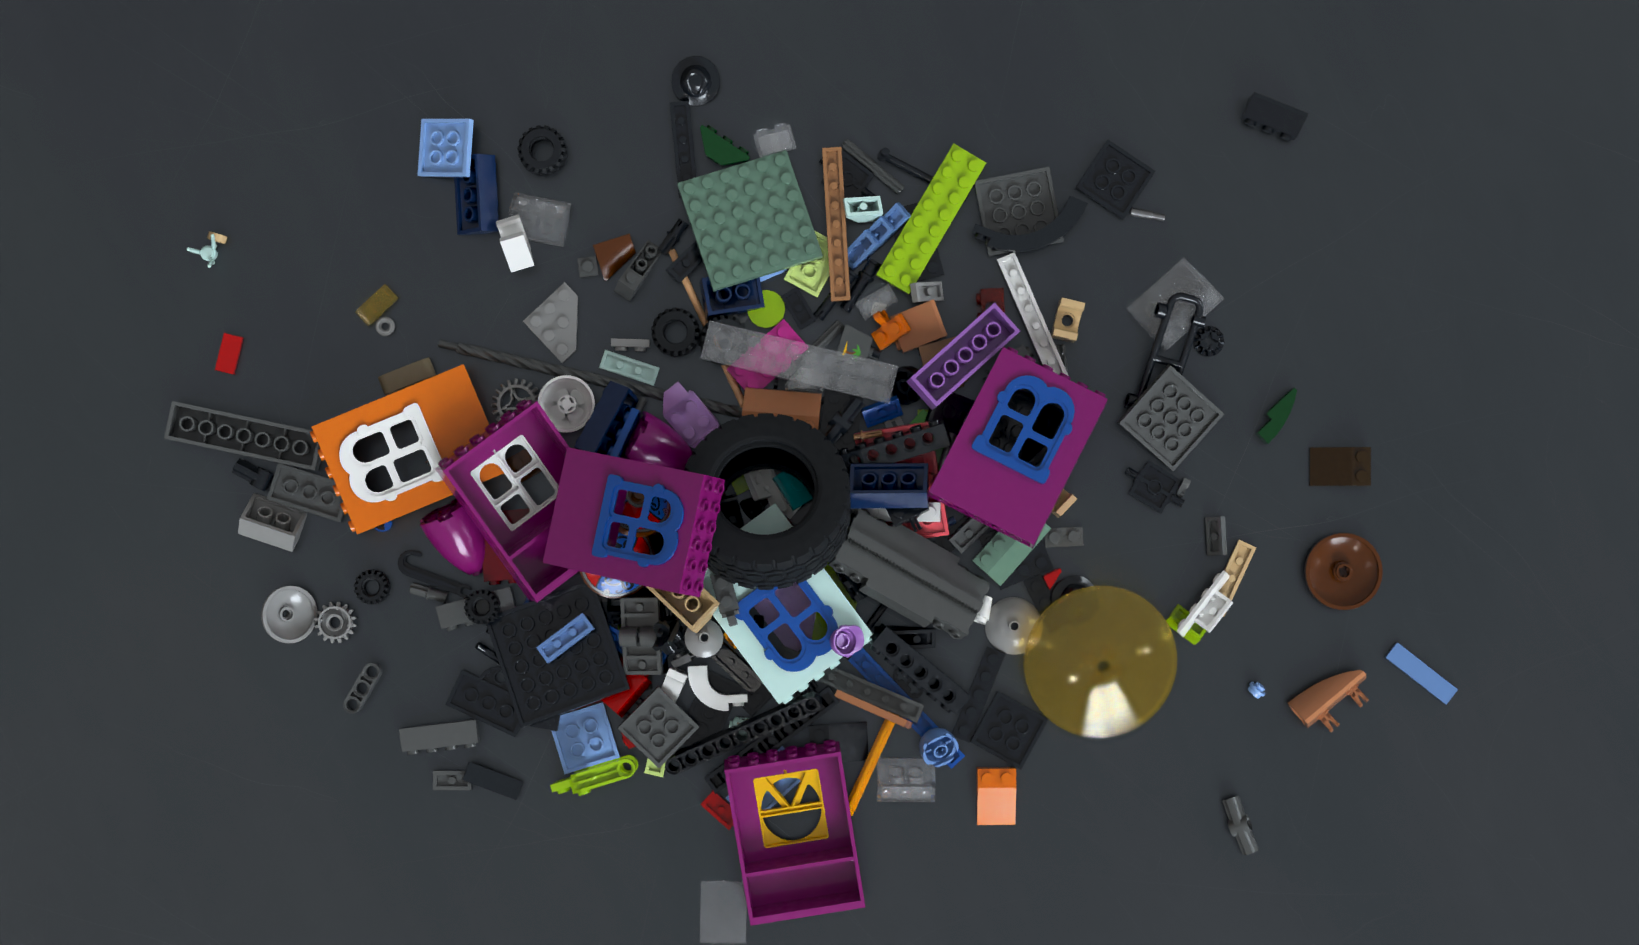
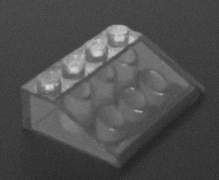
(1179, 279)

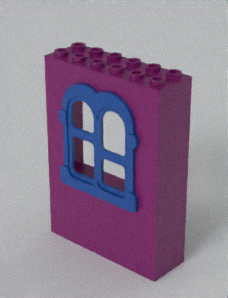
(998, 484)
(591, 512)

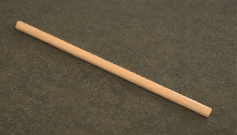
(701, 314)

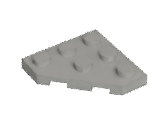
(557, 322)

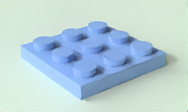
(445, 147)
(585, 738)

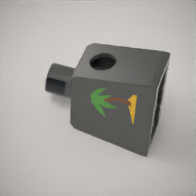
(857, 344)

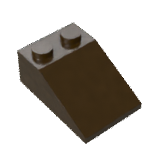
(1340, 466)

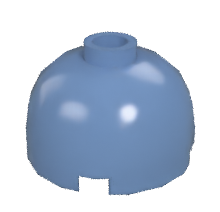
(938, 747)

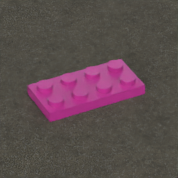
(758, 380)

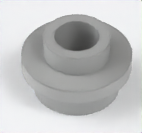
(381, 321)

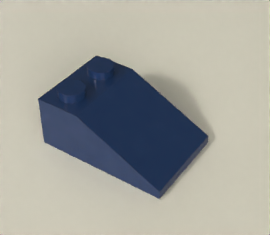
(731, 300)

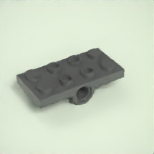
(638, 635)

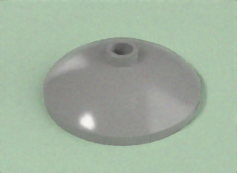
(300, 614)
(999, 625)

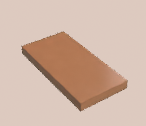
(873, 709)

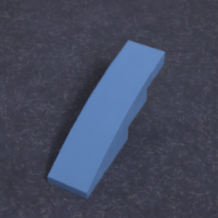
(877, 235)

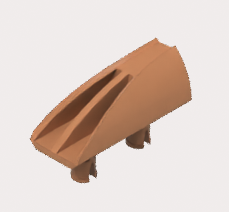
(1318, 699)

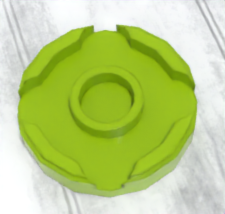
(771, 314)

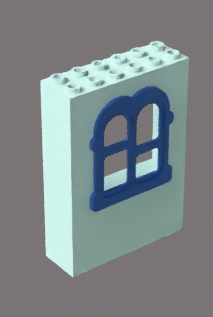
(779, 674)

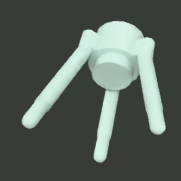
(208, 253)

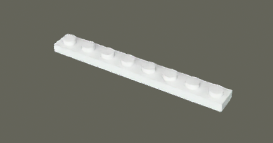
(1030, 313)

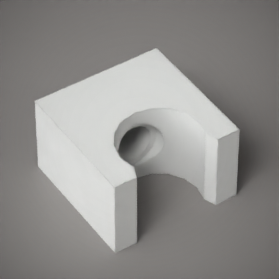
(515, 243)

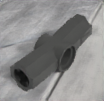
(1240, 825)

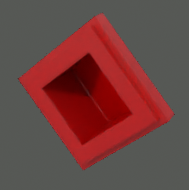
(1051, 577)

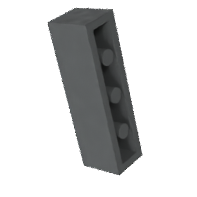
(454, 613)
(439, 735)

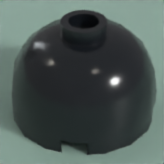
(902, 389)

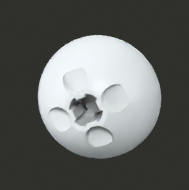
(557, 393)

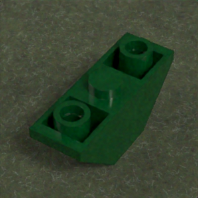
(721, 149)

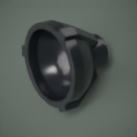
(753, 509)

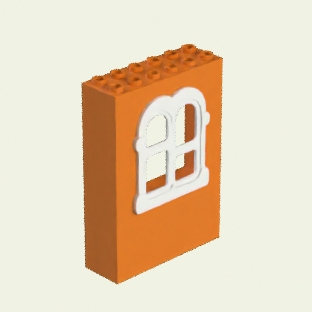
(444, 417)

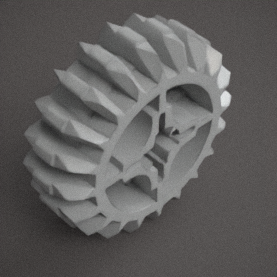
(511, 388)

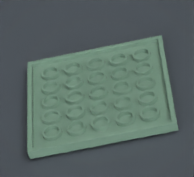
(749, 220)

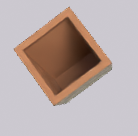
(924, 325)

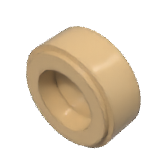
(218, 237)

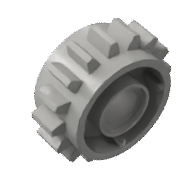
(346, 622)

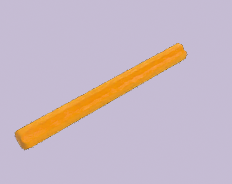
(870, 764)

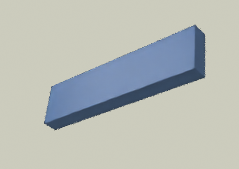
(1421, 673)

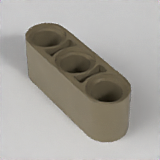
(406, 376)

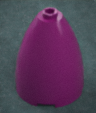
(657, 444)
(455, 537)

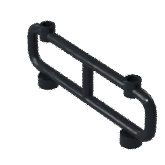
(1164, 312)

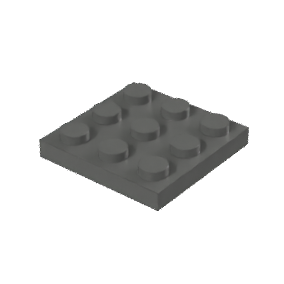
(658, 727)

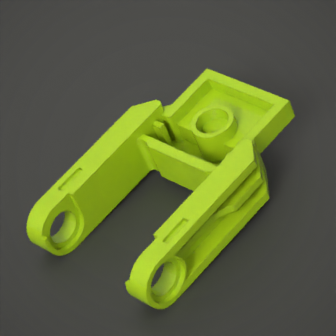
(596, 776)

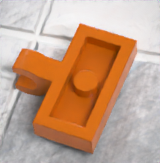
(890, 329)

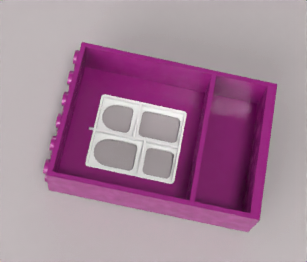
(524, 543)

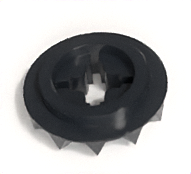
(1202, 347)

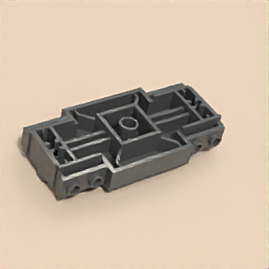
(910, 574)

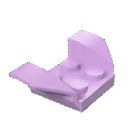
(688, 414)

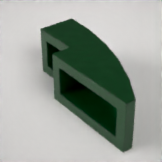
(1277, 416)

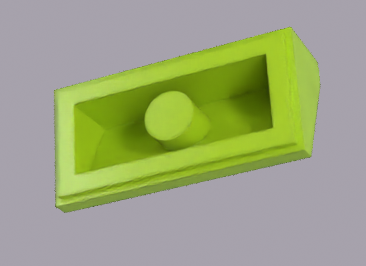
(1194, 634)

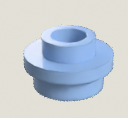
(1256, 689)

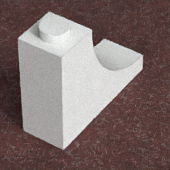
(674, 682)

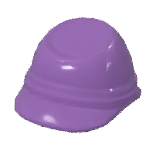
(847, 640)

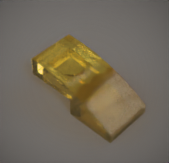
(376, 305)

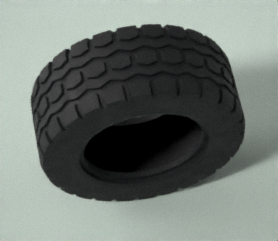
(794, 449)

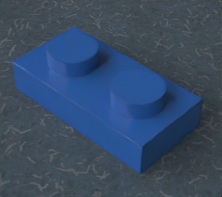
(881, 412)

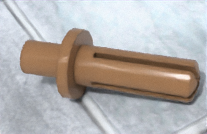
(865, 435)

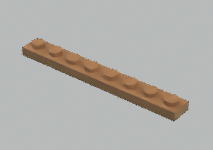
(836, 224)

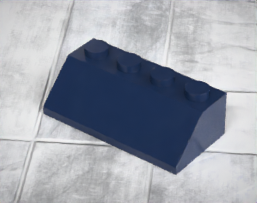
(477, 197)
(606, 419)
(889, 485)

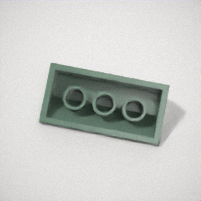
(1003, 555)

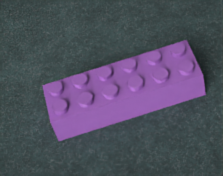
(963, 356)

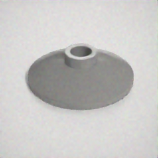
(708, 648)

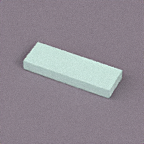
(629, 367)

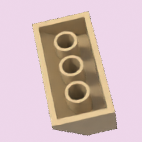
(689, 609)

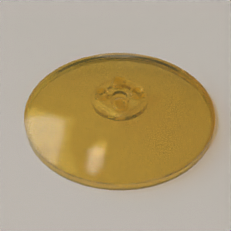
(1094, 628)

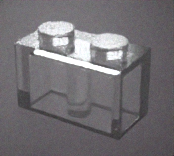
(774, 140)
(876, 302)

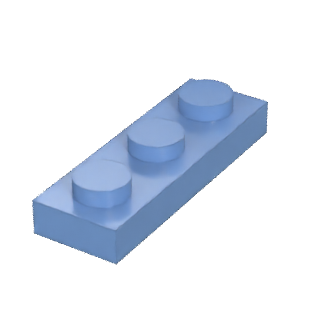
(565, 638)

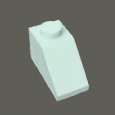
(863, 208)

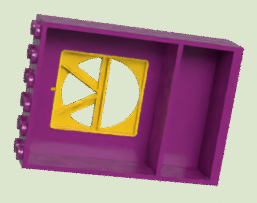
(800, 875)

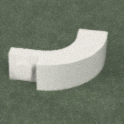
(705, 693)

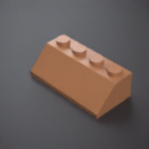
(796, 404)

